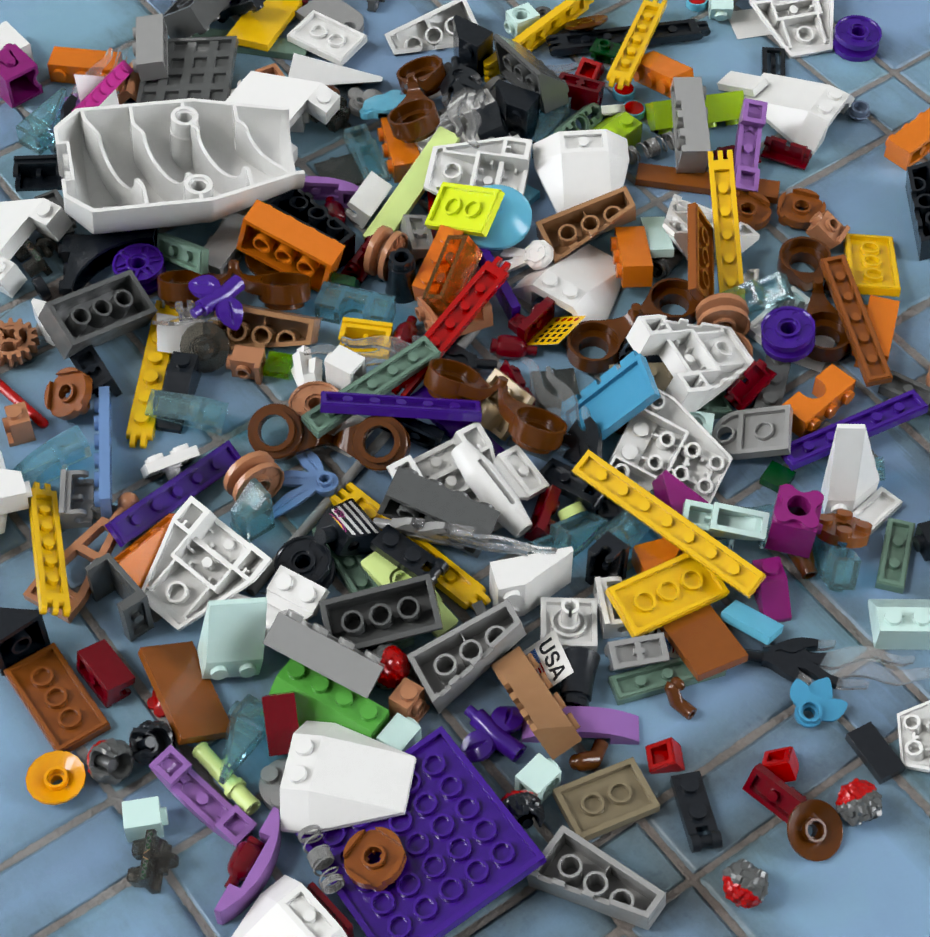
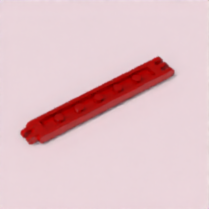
(461, 313)

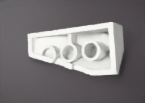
(430, 30)
(328, 73)
(850, 470)

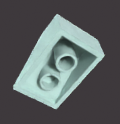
(232, 638)

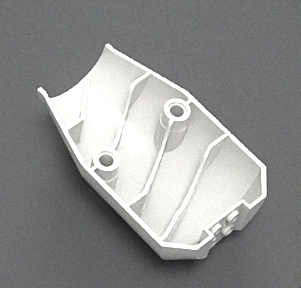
(171, 162)

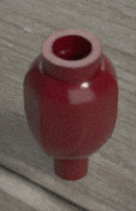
(335, 208)
(406, 329)
(511, 347)
(243, 860)

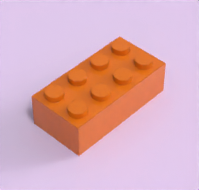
(288, 244)

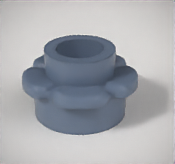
(859, 110)

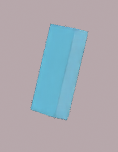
(751, 622)

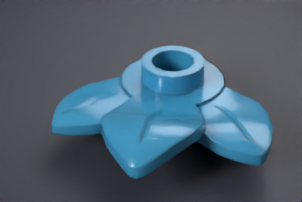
(818, 700)

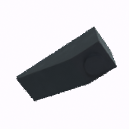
(181, 377)

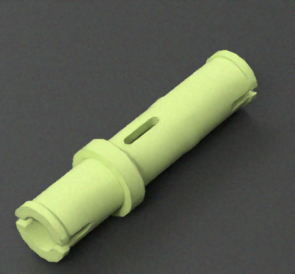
(235, 787)

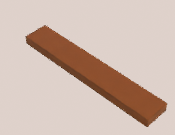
(667, 178)
(855, 320)

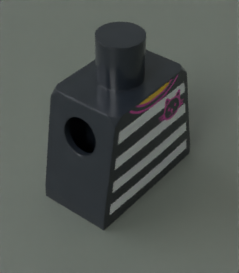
(346, 529)

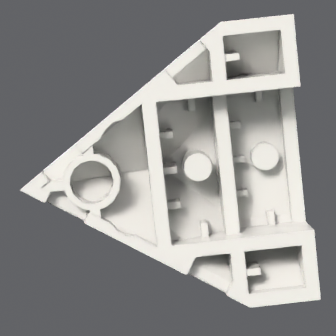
(677, 226)

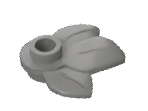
(357, 98)

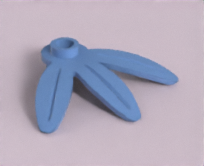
(310, 482)

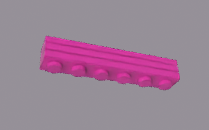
(106, 86)

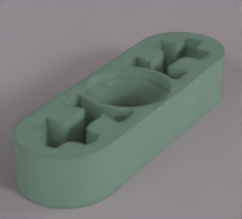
(581, 116)

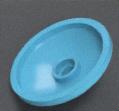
(510, 223)

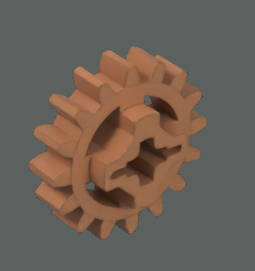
(14, 344)

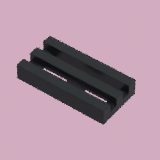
(781, 51)

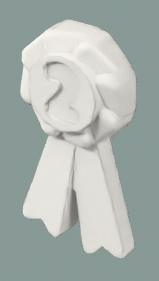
(536, 255)

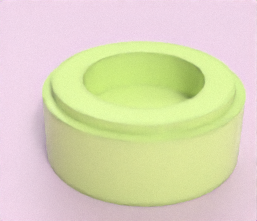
(571, 510)

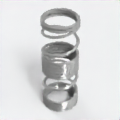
(650, 147)
(320, 859)

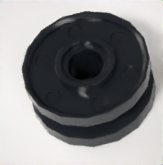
(306, 551)

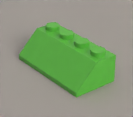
(328, 701)

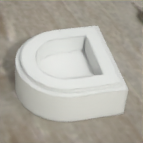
(610, 110)

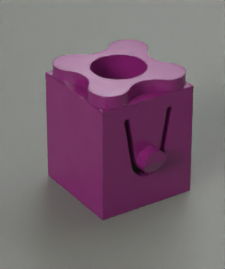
(17, 76)
(795, 521)

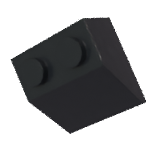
(471, 43)
(519, 108)
(20, 635)

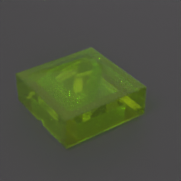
(278, 365)

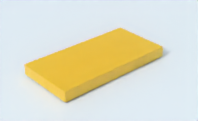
(264, 27)
(873, 264)
(664, 594)

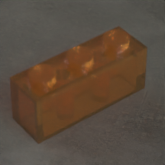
(452, 272)

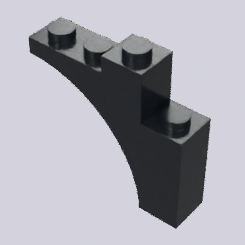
(89, 254)

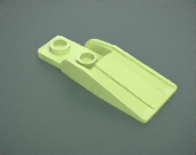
(385, 572)

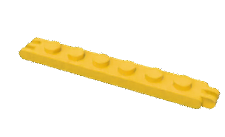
(536, 34)
(635, 43)
(725, 220)
(150, 377)
(48, 551)
(455, 583)

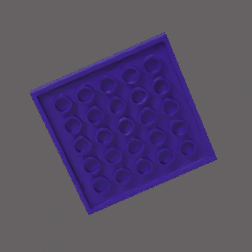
(457, 847)

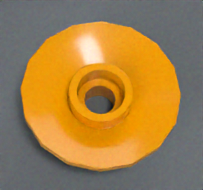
(54, 767)

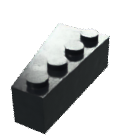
(918, 197)
(305, 210)

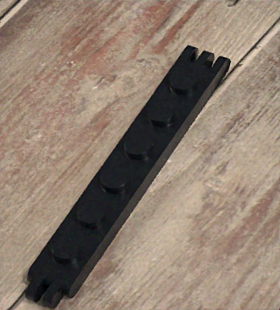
(665, 33)

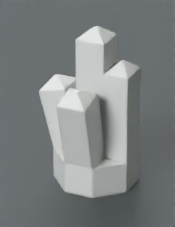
(305, 367)

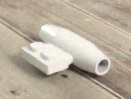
(502, 483)
(292, 592)

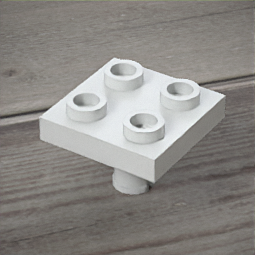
(171, 463)
(571, 619)

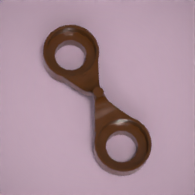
(416, 114)
(275, 290)
(826, 317)
(612, 333)
(529, 426)
(349, 440)

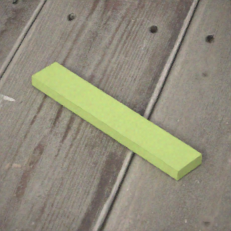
(411, 186)

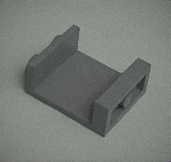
(134, 610)

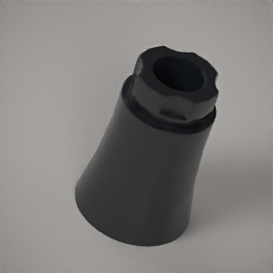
(401, 275)
(578, 686)

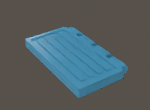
(620, 394)

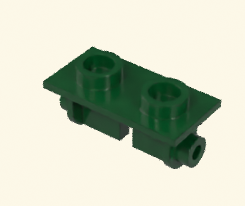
(604, 50)

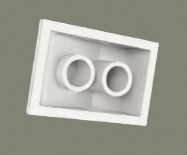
(529, 578)

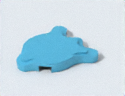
(380, 104)

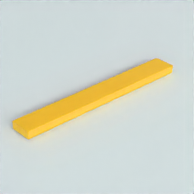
(669, 524)

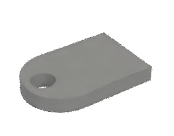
(336, 10)
(756, 432)

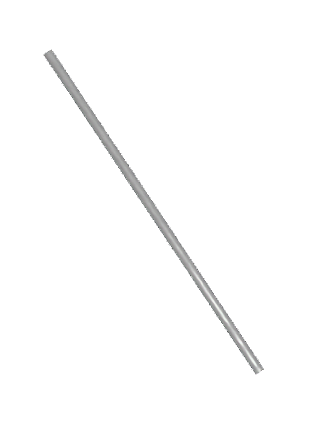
(348, 477)

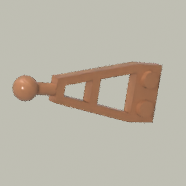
(80, 548)

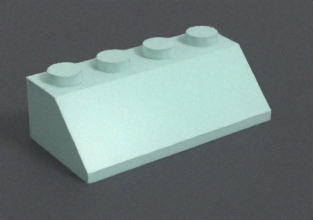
(900, 623)

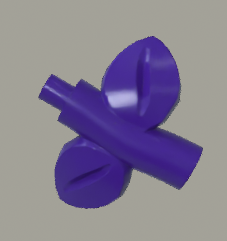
(218, 299)
(493, 733)

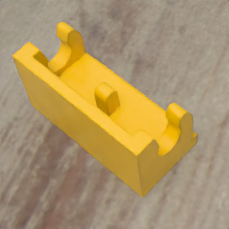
(361, 328)

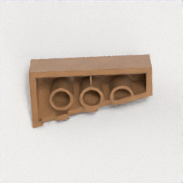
(580, 223)
(272, 328)
(536, 703)

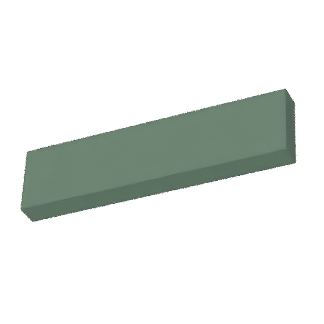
(651, 680)

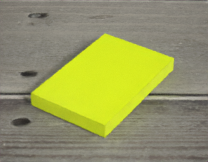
(465, 208)

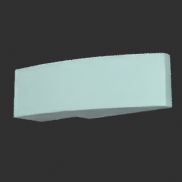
(727, 520)

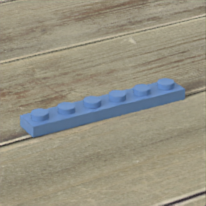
(103, 458)

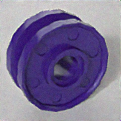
(856, 38)
(145, 263)
(788, 334)

